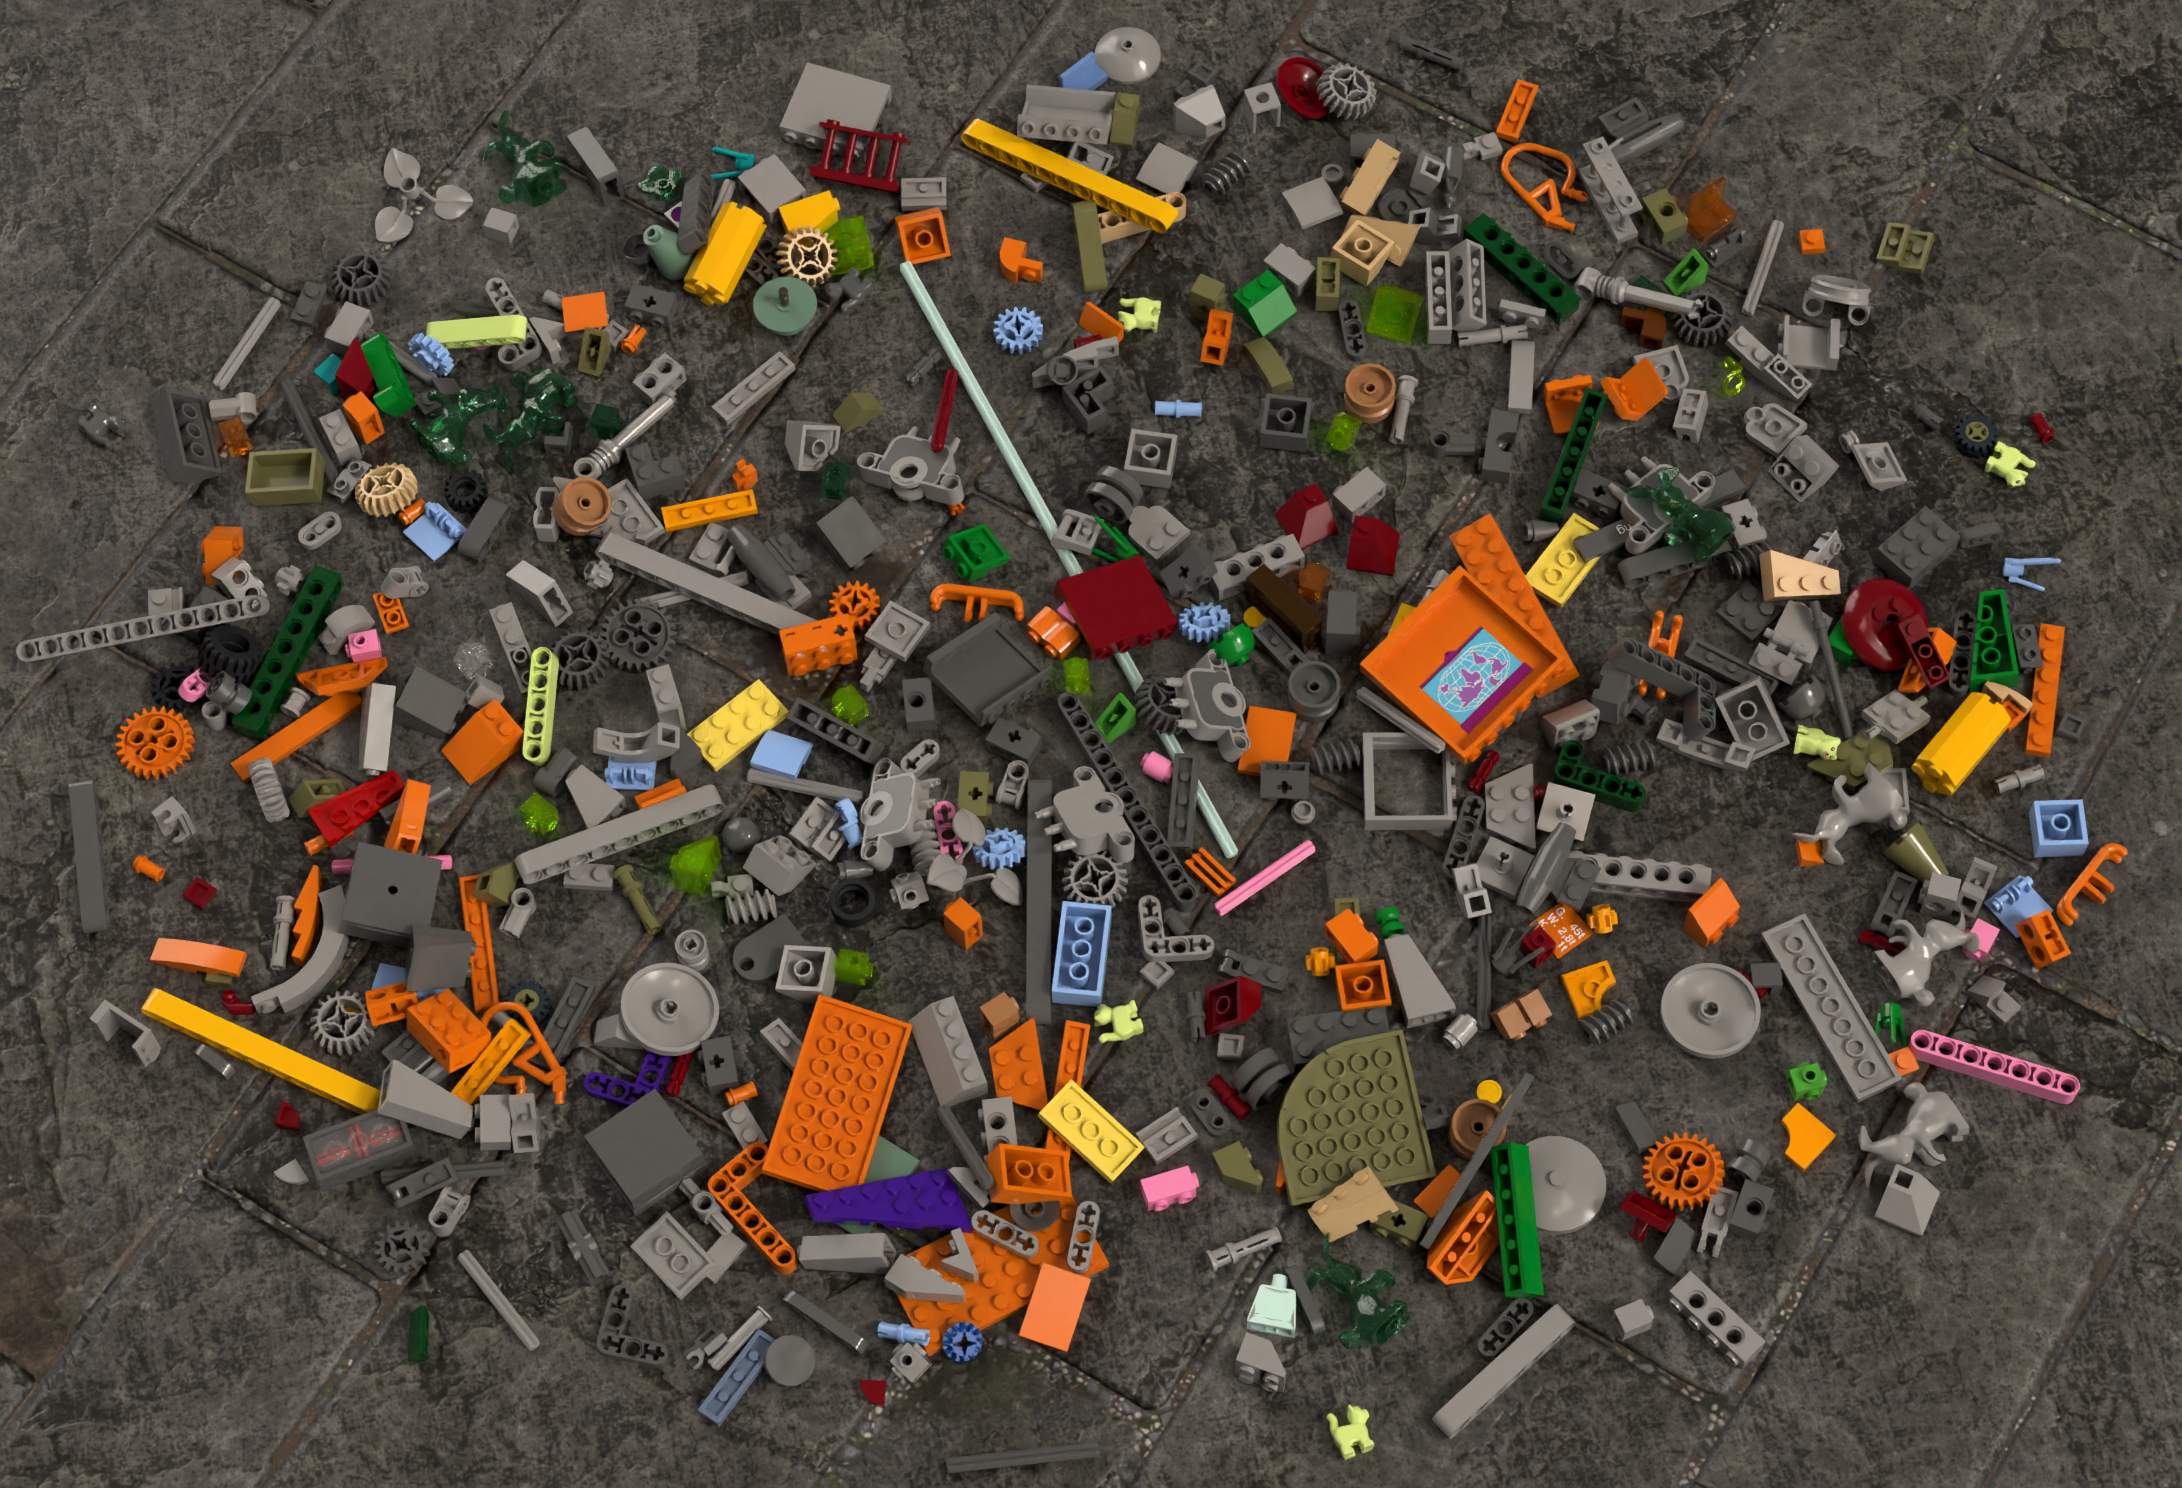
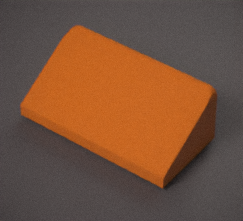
(1099, 322)

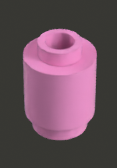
(1157, 767)

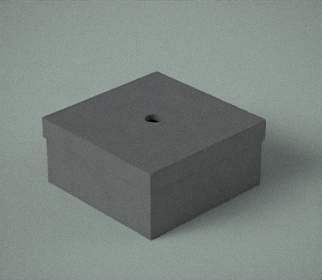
(388, 894)
(645, 1152)

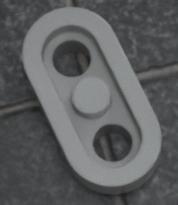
(318, 530)

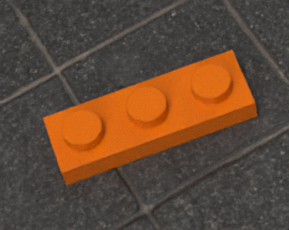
(1517, 111)

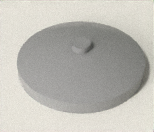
(669, 1009)
(1710, 1010)
(1565, 1183)

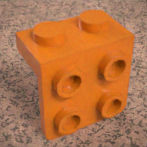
(1635, 391)
(1563, 400)

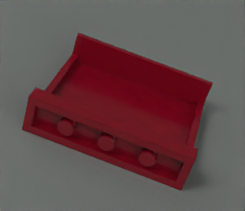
(1117, 607)

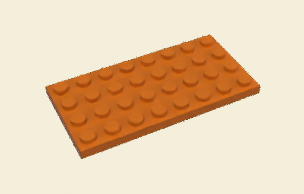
(837, 1097)
(1004, 1277)

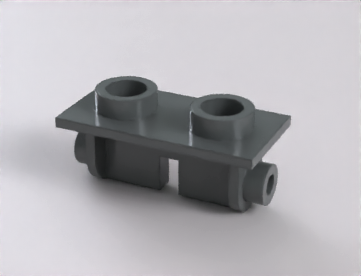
(1725, 247)
(344, 484)
(2027, 647)

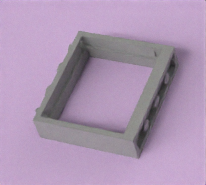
(1386, 741)

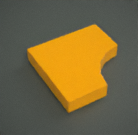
(1587, 987)
(1806, 1136)

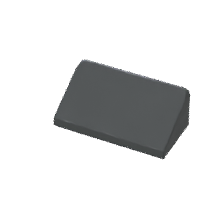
(1635, 1127)
(1674, 1247)

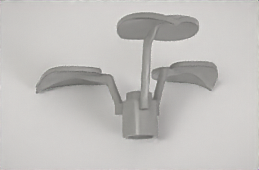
(402, 172)
(952, 876)

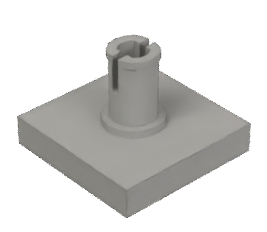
(1565, 806)
(1503, 867)

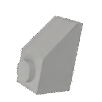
(810, 443)

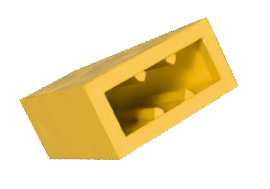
(814, 211)

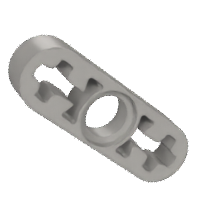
(1080, 1219)
(1024, 1237)

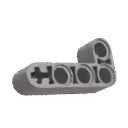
(522, 356)

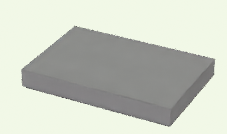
(674, 1255)

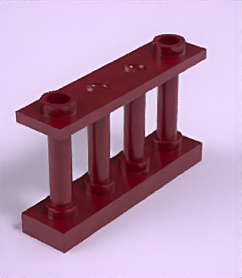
(867, 178)

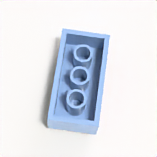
(1081, 954)

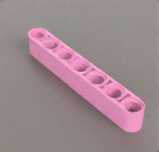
(2005, 1064)

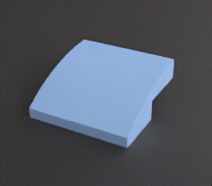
(781, 754)

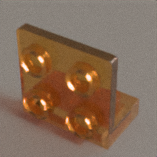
(1708, 210)

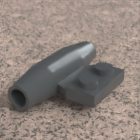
(1635, 132)
(770, 560)
(1554, 872)
(413, 1055)

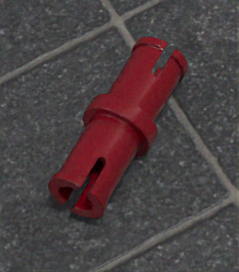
(1229, 1097)

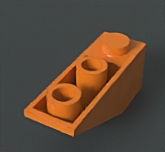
(409, 818)

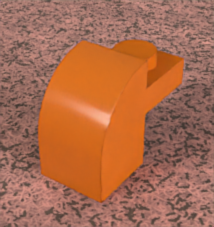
(1014, 262)
(1217, 337)

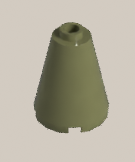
(1916, 854)

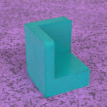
(327, 372)

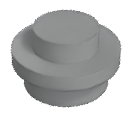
(1303, 812)

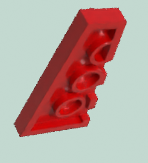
(352, 808)

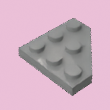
(629, 516)

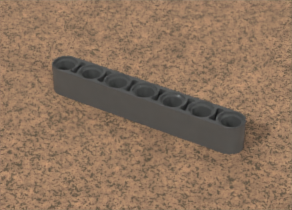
(89, 856)

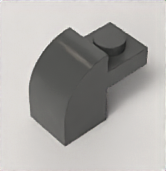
(1434, 228)

